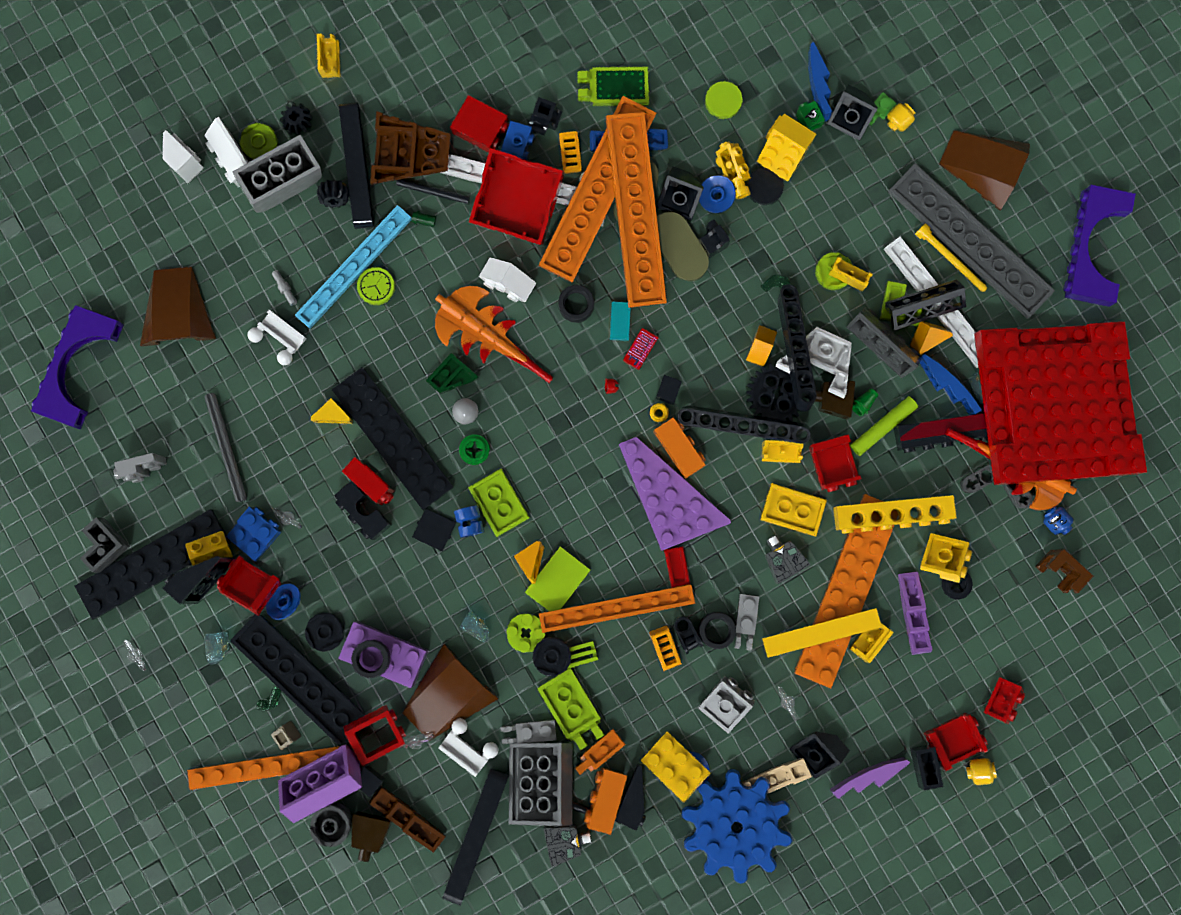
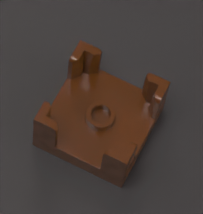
(1076, 574)

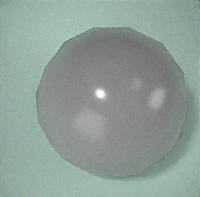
(465, 411)

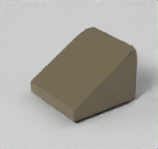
(285, 735)

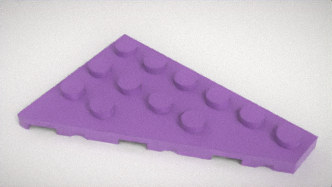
(671, 503)

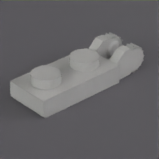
(746, 619)
(531, 732)

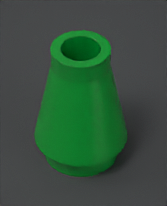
(864, 402)

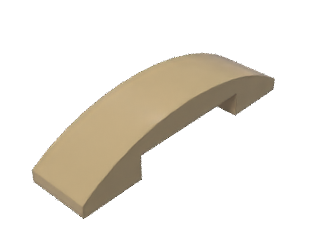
(783, 775)

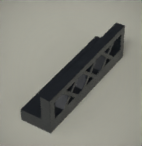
(926, 299)

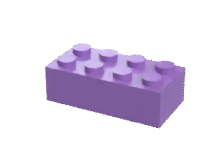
(405, 657)
(319, 784)

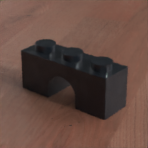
(350, 499)

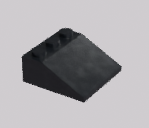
(196, 581)

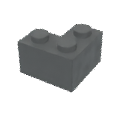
(107, 545)

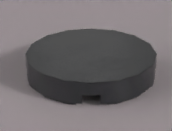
(765, 186)
(324, 632)
(551, 656)

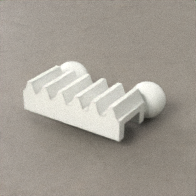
(282, 332)
(463, 753)

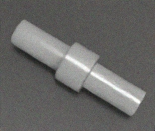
(284, 287)

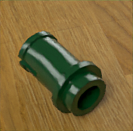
(423, 219)

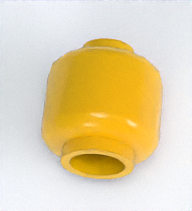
(900, 117)
(981, 771)

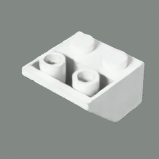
(180, 157)

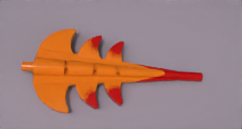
(460, 313)
(1047, 493)

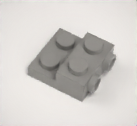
(137, 468)
(727, 704)

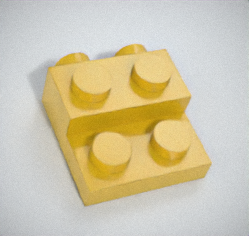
(946, 557)

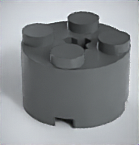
(331, 836)

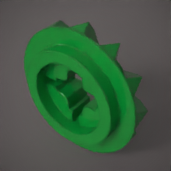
(468, 443)

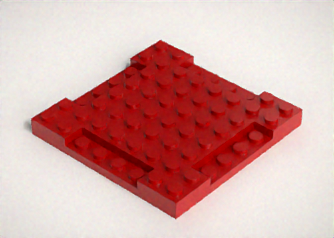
(1058, 403)

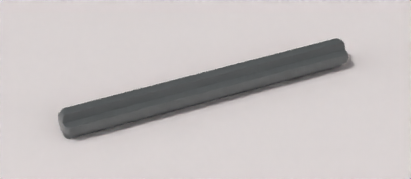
(225, 447)

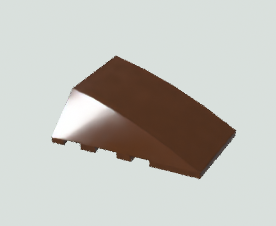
(407, 150)
(985, 164)
(175, 308)
(446, 694)

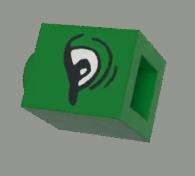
(810, 115)

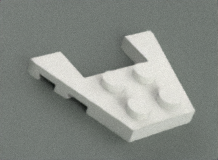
(829, 354)

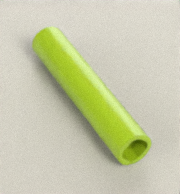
(884, 426)

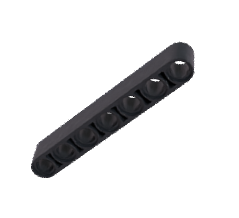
(356, 165)
(795, 355)
(752, 430)
(475, 837)

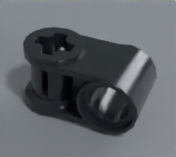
(687, 636)

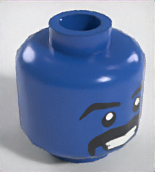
(1058, 520)

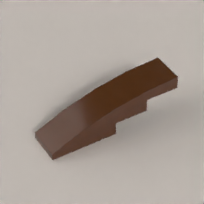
(407, 818)

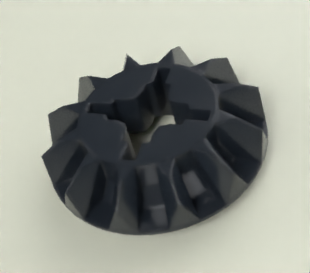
(955, 593)

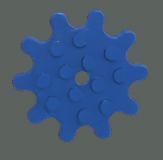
(737, 804)

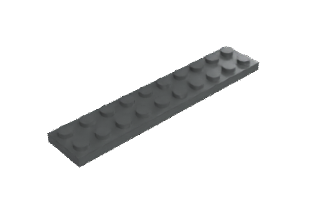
(971, 241)

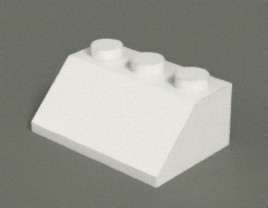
(226, 148)

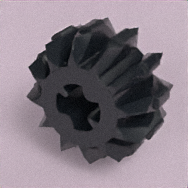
(289, 119)
(333, 193)

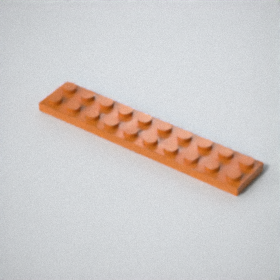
(587, 206)
(636, 209)
(845, 596)

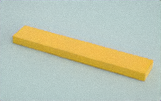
(822, 632)

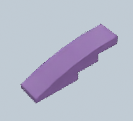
(914, 613)
(877, 774)

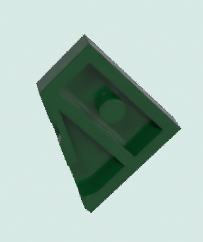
(451, 375)

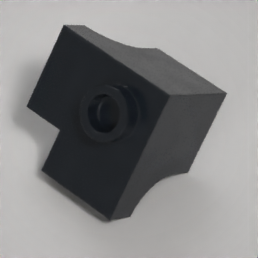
(544, 116)
(715, 240)

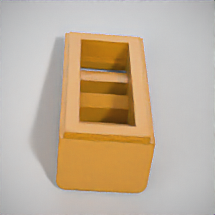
(570, 136)
(660, 632)

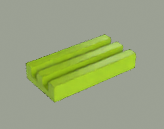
(592, 651)

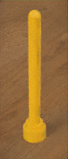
(925, 233)

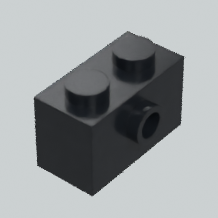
(927, 767)

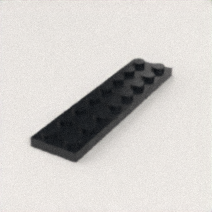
(392, 438)
(145, 566)
(297, 677)

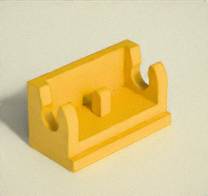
(328, 56)
(850, 274)
(781, 451)
(870, 643)

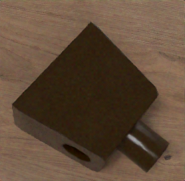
(833, 404)
(368, 833)

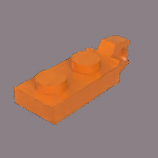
(600, 752)

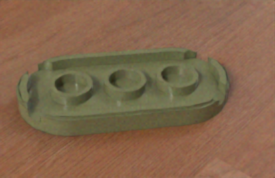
(681, 247)

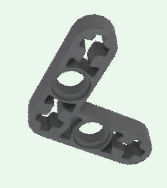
(1014, 498)

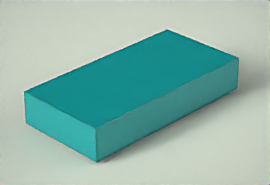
(620, 321)

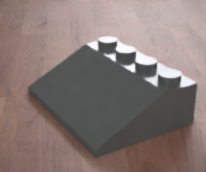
(884, 342)
(540, 784)

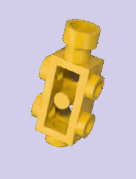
(734, 167)

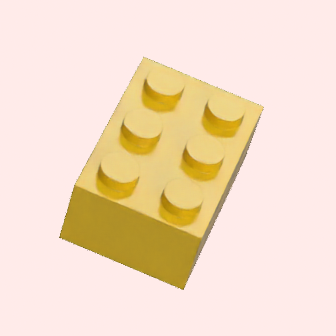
(786, 147)

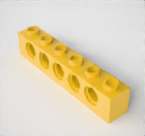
(944, 505)

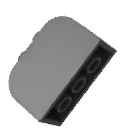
(278, 174)

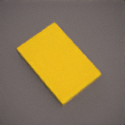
(793, 509)

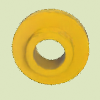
(659, 406)

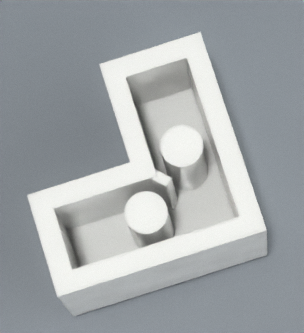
(507, 279)

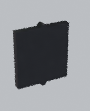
(434, 530)

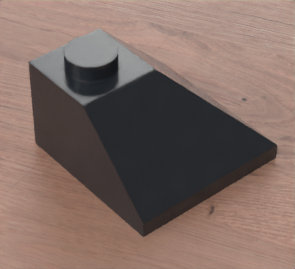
(853, 112)
(680, 193)
(820, 752)

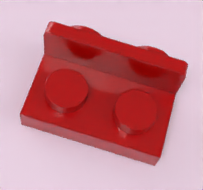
(1004, 701)

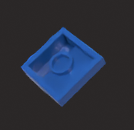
(254, 533)

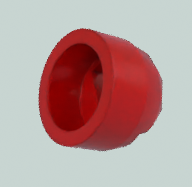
(610, 386)

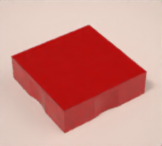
(516, 196)

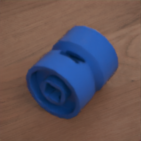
(465, 515)

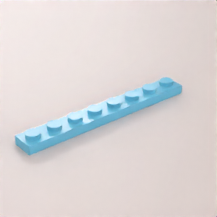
(353, 267)

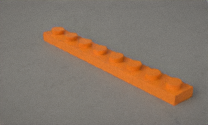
(616, 608)
(253, 768)

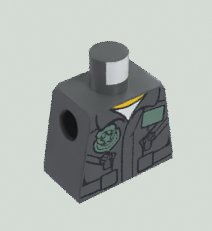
(784, 559)
(564, 842)

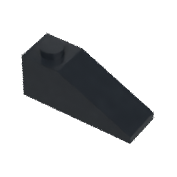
(632, 805)

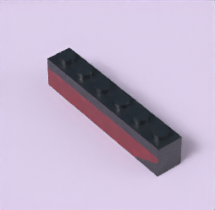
(934, 432)

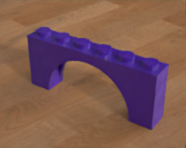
(1084, 280)
(81, 329)

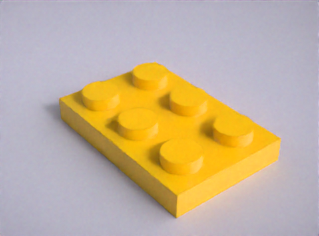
(675, 766)

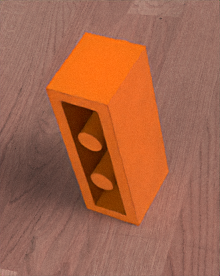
(680, 447)
(605, 800)

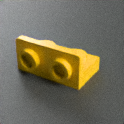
(208, 547)

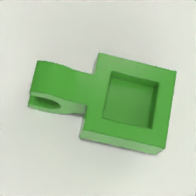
(884, 106)

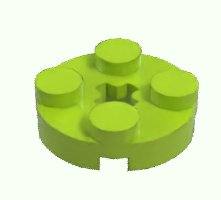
(514, 632)

